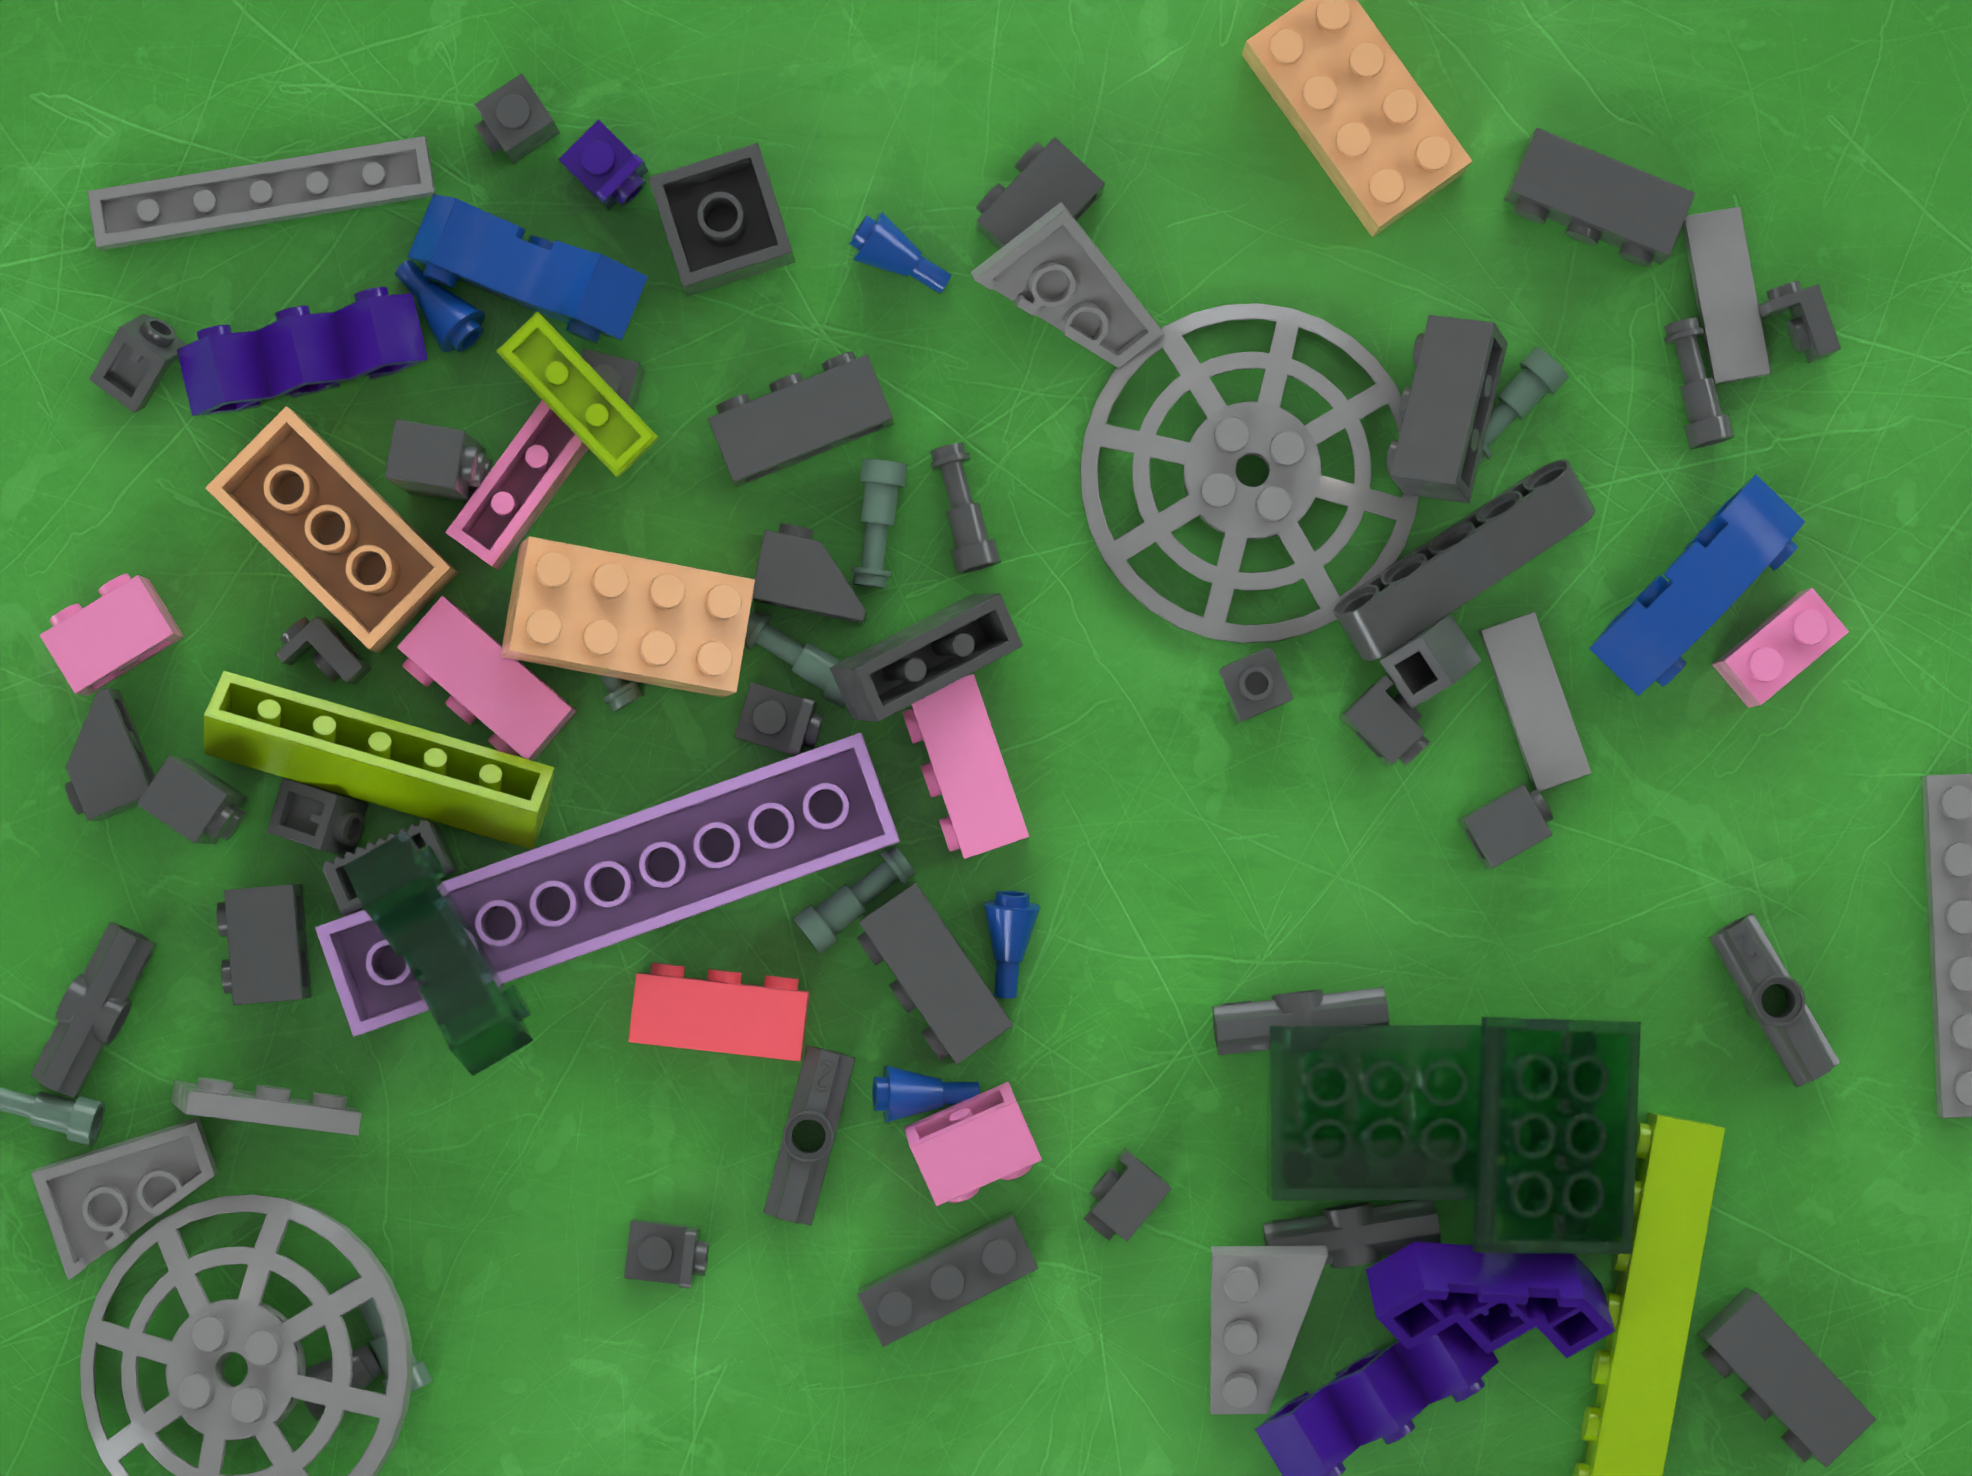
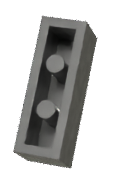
(1598, 198)
(1447, 408)
(800, 418)
(436, 461)
(926, 657)
(933, 975)
(947, 1279)
(1784, 1379)

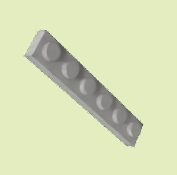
(261, 193)
(1949, 902)

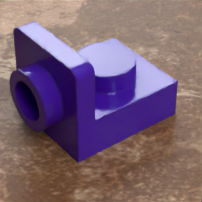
(605, 166)

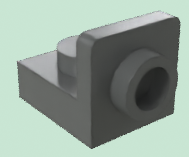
(1811, 323)
(137, 361)
(334, 655)
(1255, 685)
(778, 720)
(317, 817)
(665, 1253)

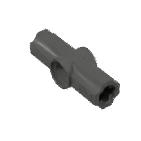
(93, 1010)
(1246, 1024)
(1794, 1030)
(799, 1171)
(1359, 1231)

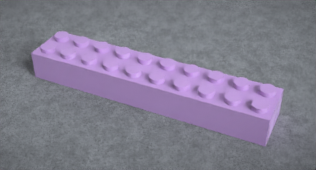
(634, 875)

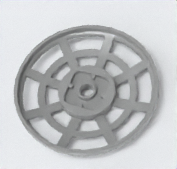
(1211, 477)
(257, 1333)

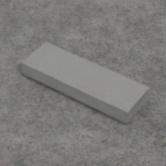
(1726, 295)
(1535, 702)

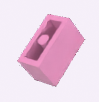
(110, 633)
(1780, 648)
(973, 1145)

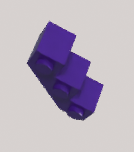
(302, 352)
(1489, 1296)
(1372, 1401)

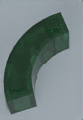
(425, 926)

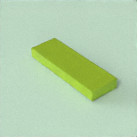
(577, 394)

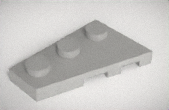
(1071, 285)
(266, 1106)
(117, 1189)
(1255, 1320)

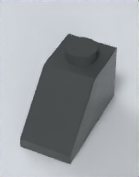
(803, 576)
(107, 761)

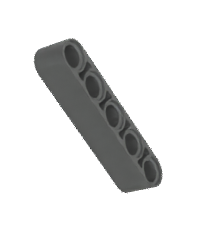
(1464, 560)

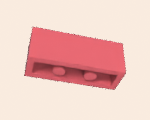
(719, 1013)

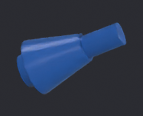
(887, 248)
(450, 318)
(1010, 928)
(910, 1093)

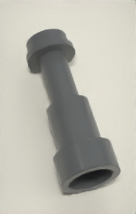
(1699, 394)
(968, 528)

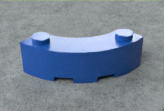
(543, 276)
(1703, 582)

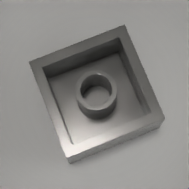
(722, 219)

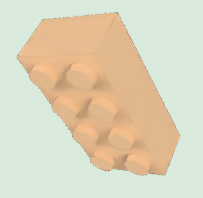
(1356, 109)
(332, 530)
(627, 617)

